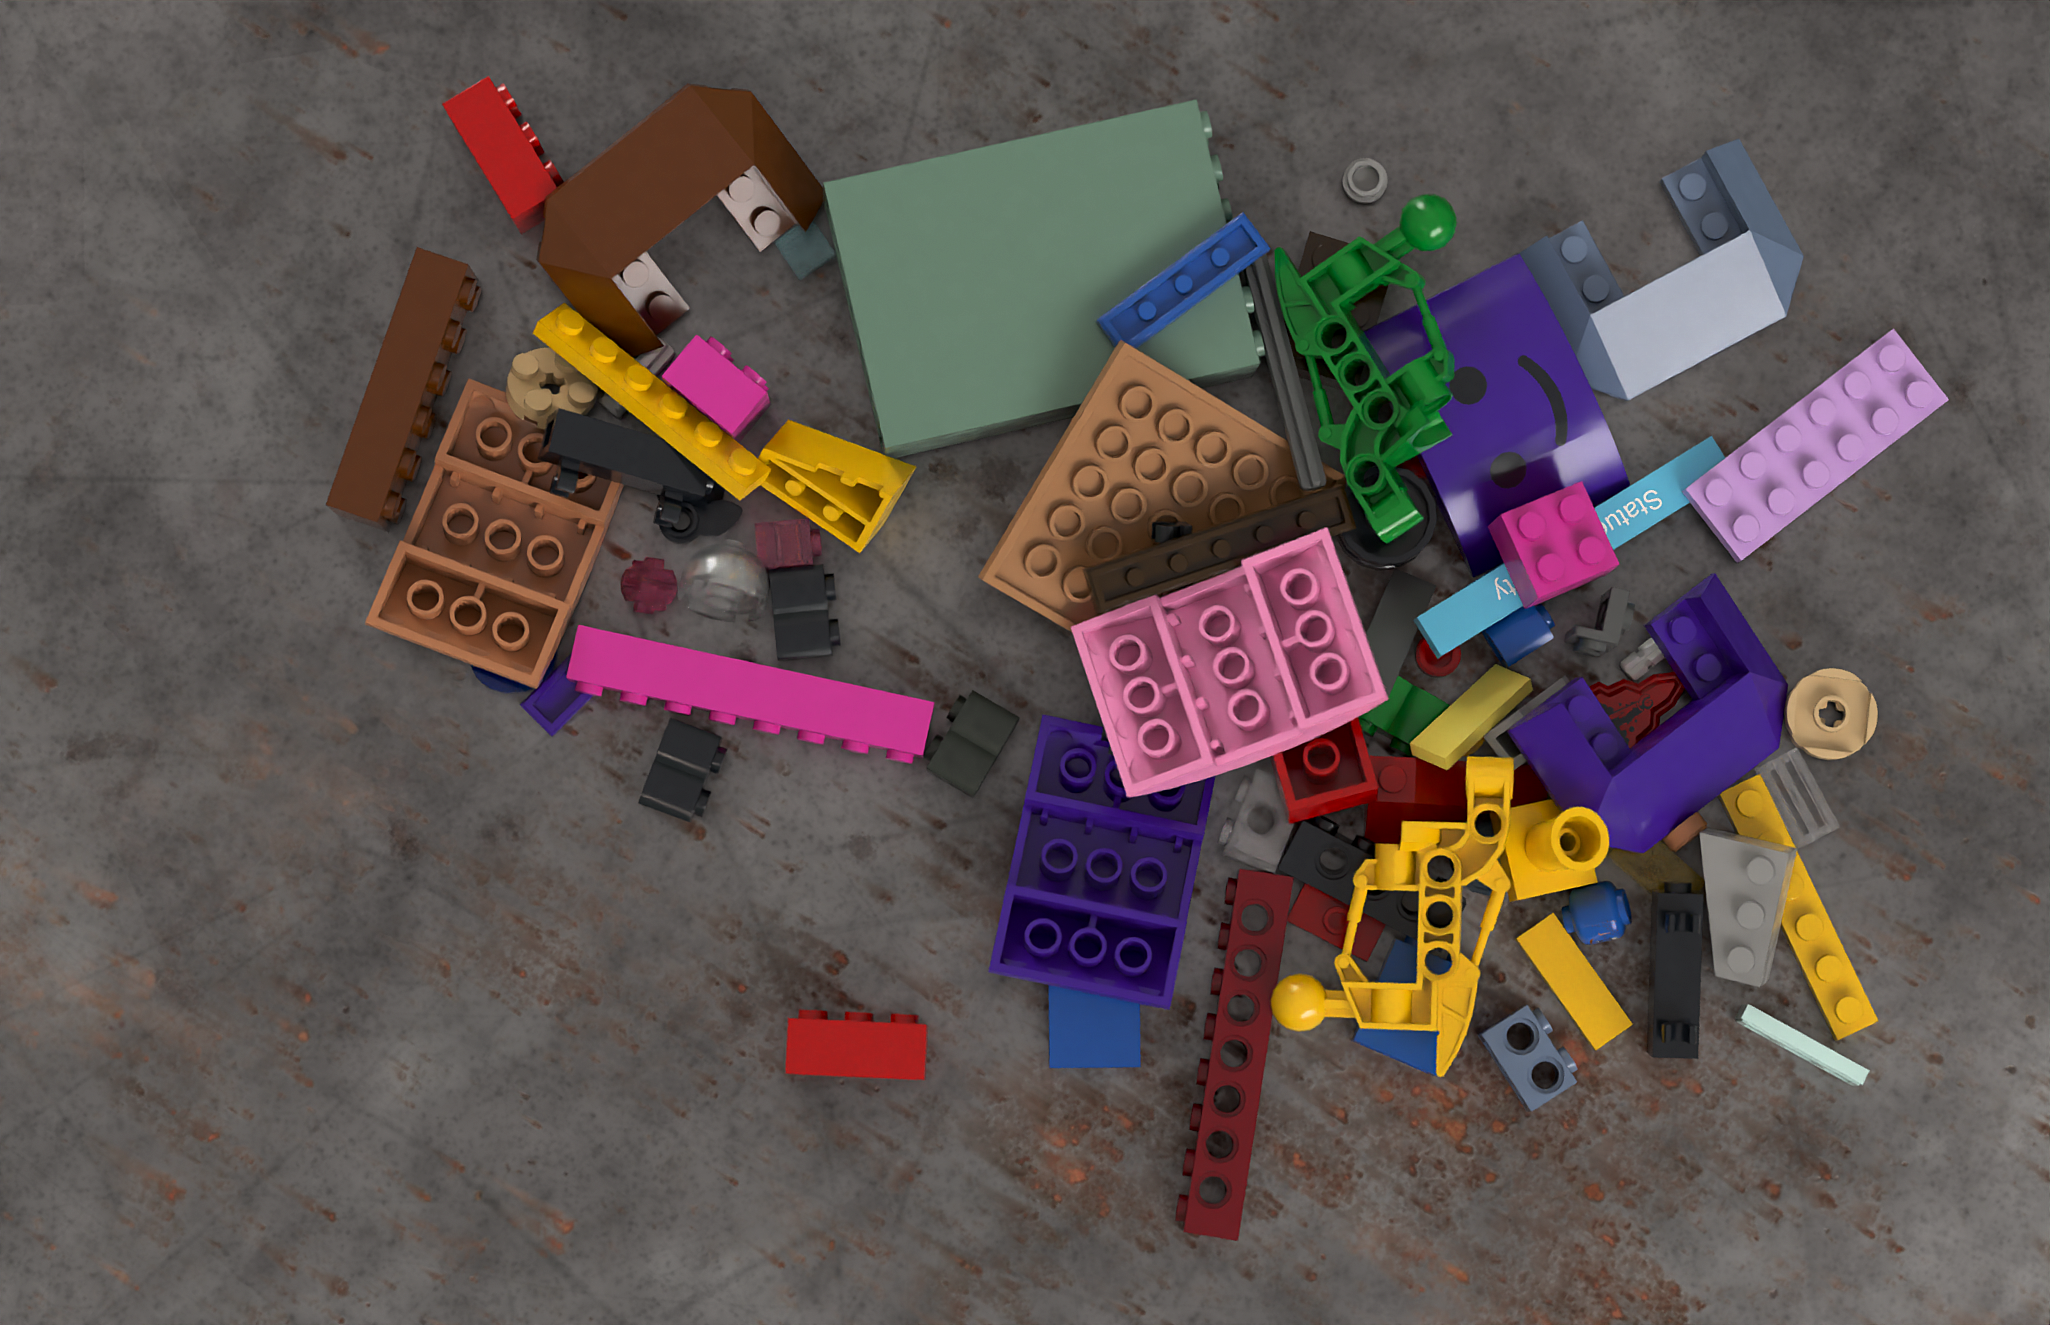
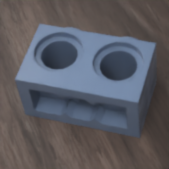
(1518, 1064)

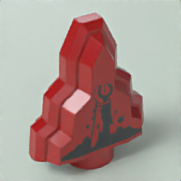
(1638, 706)

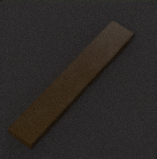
(1215, 548)

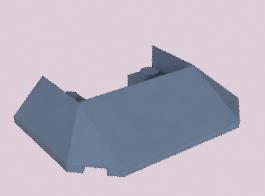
(1692, 312)

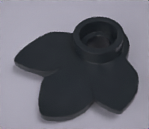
(707, 517)

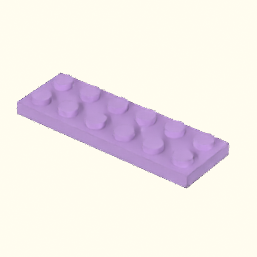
(1815, 445)

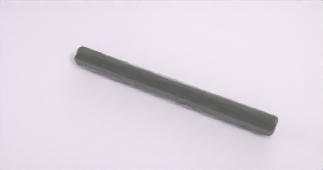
(1285, 376)

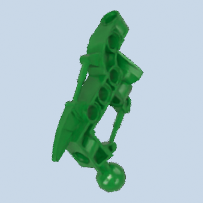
(1321, 305)

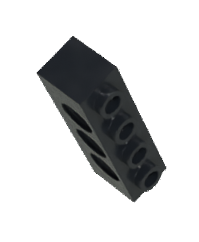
(1304, 863)

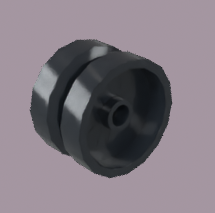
(1368, 548)

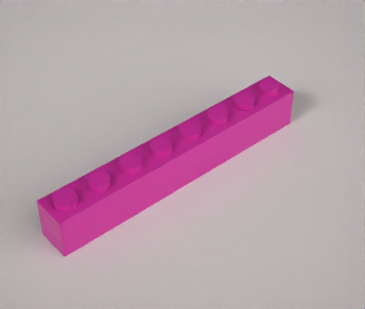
(750, 692)

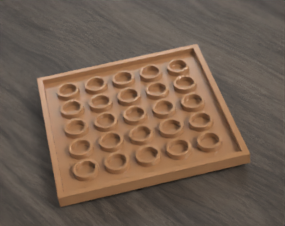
(1131, 457)

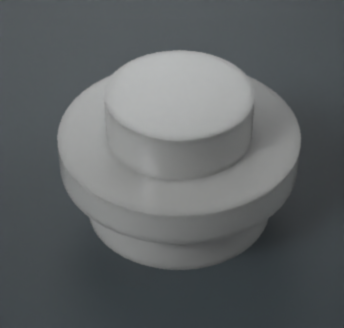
(1364, 180)

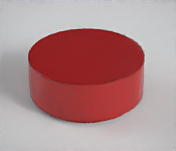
(1434, 667)

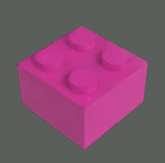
(717, 387)
(1553, 545)

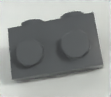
(1612, 620)

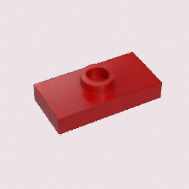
(1328, 920)

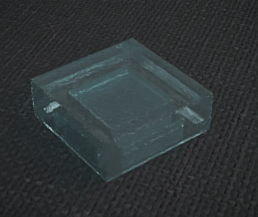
(804, 250)

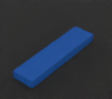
(1184, 283)

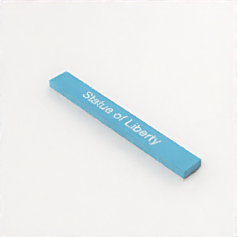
(1622, 518)

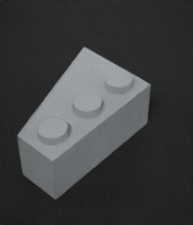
(1745, 901)

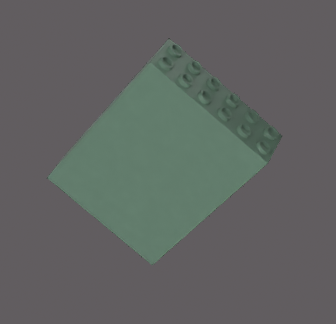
(992, 263)

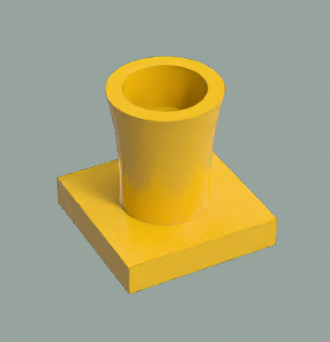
(1551, 848)

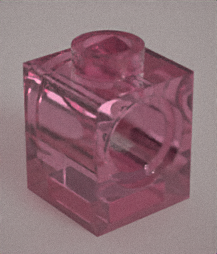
(787, 543)

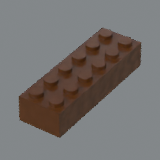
(404, 390)

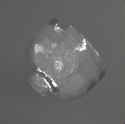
(725, 582)

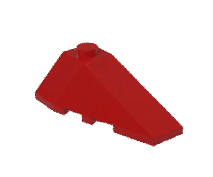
(1427, 793)

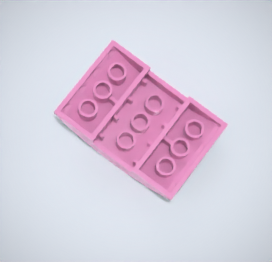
(1230, 667)

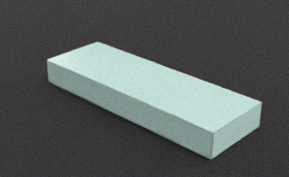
(1801, 1045)

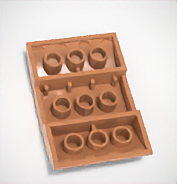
(489, 550)

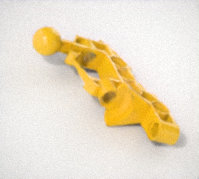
(1436, 1000)

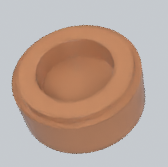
(1685, 832)

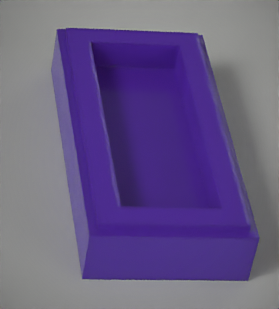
(555, 700)

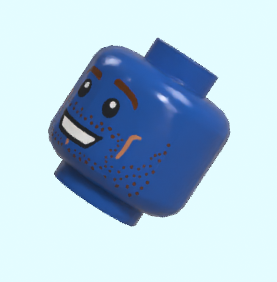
(1597, 912)

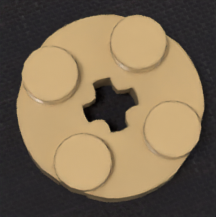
(542, 367)
(1850, 697)

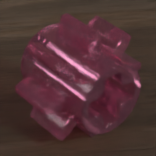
(648, 585)

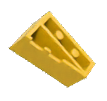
(834, 481)

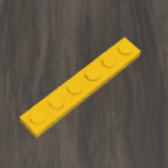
(651, 401)
(1804, 916)

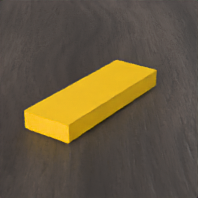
(1573, 981)

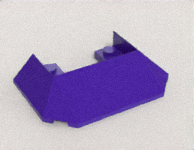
(1691, 755)

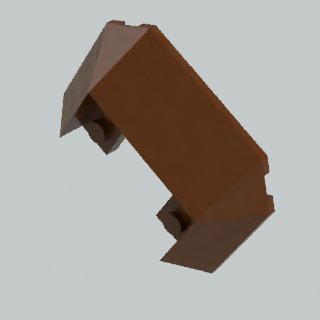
(651, 182)

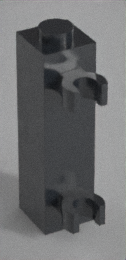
(621, 456)
(1675, 971)

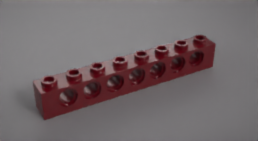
(1224, 1217)

